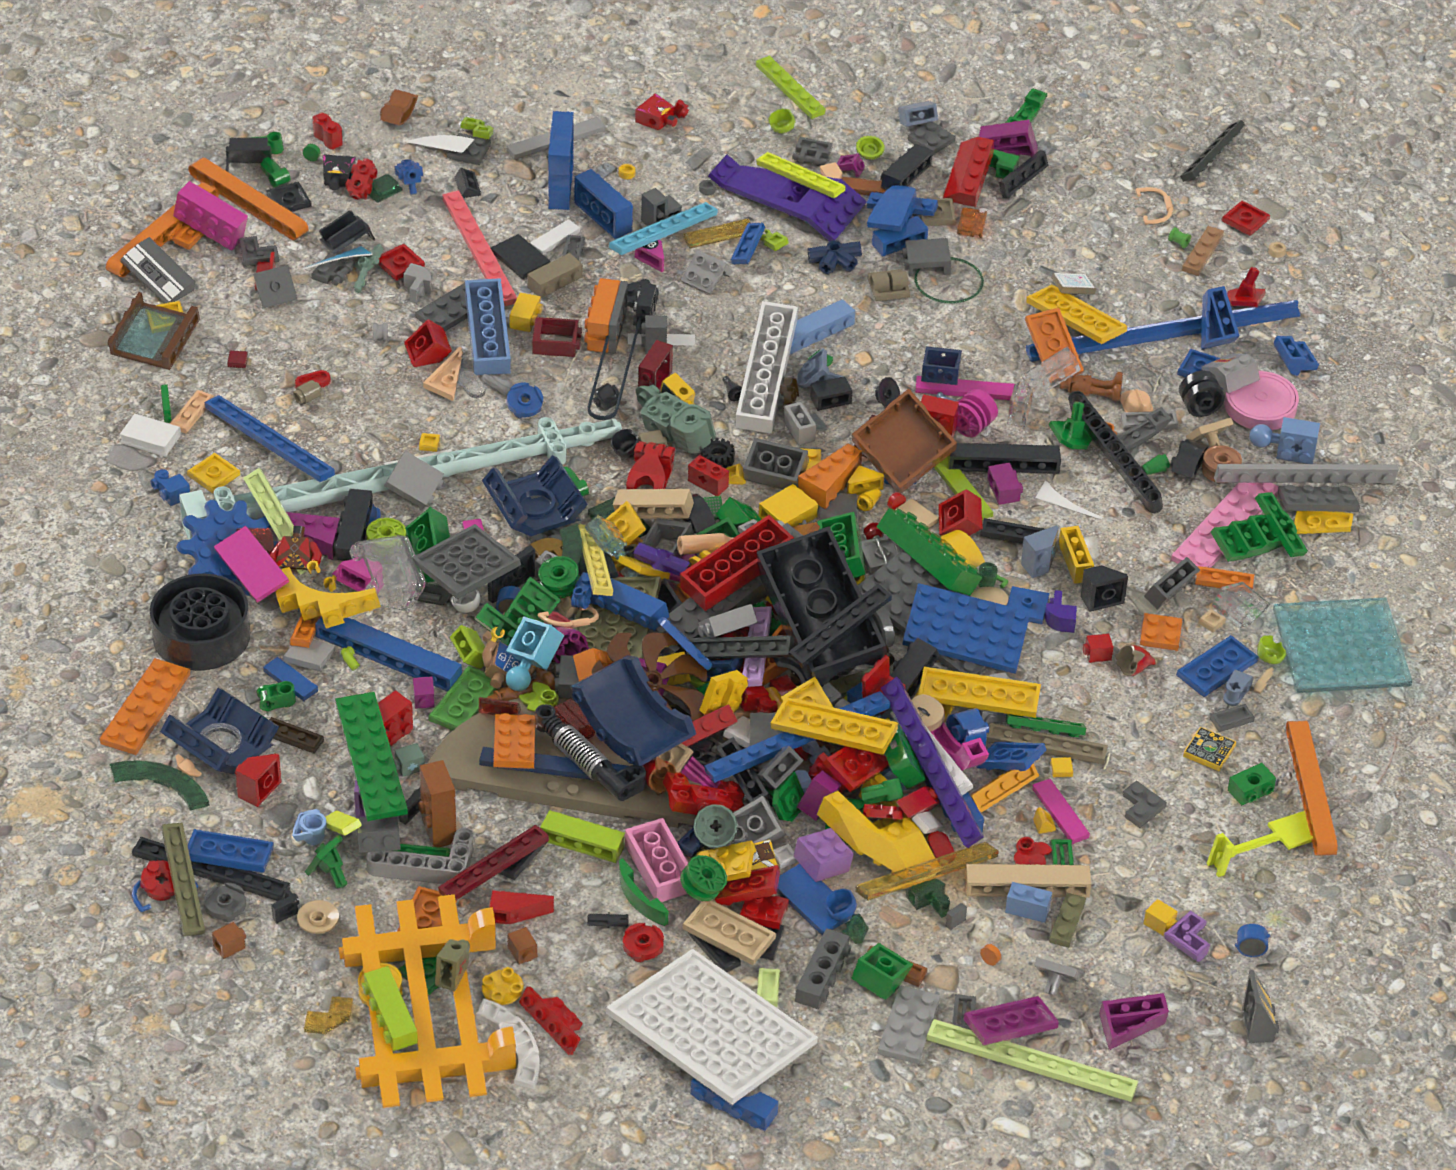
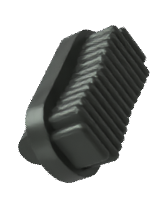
(434, 594)

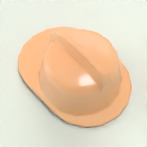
(1136, 401)

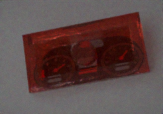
(495, 706)

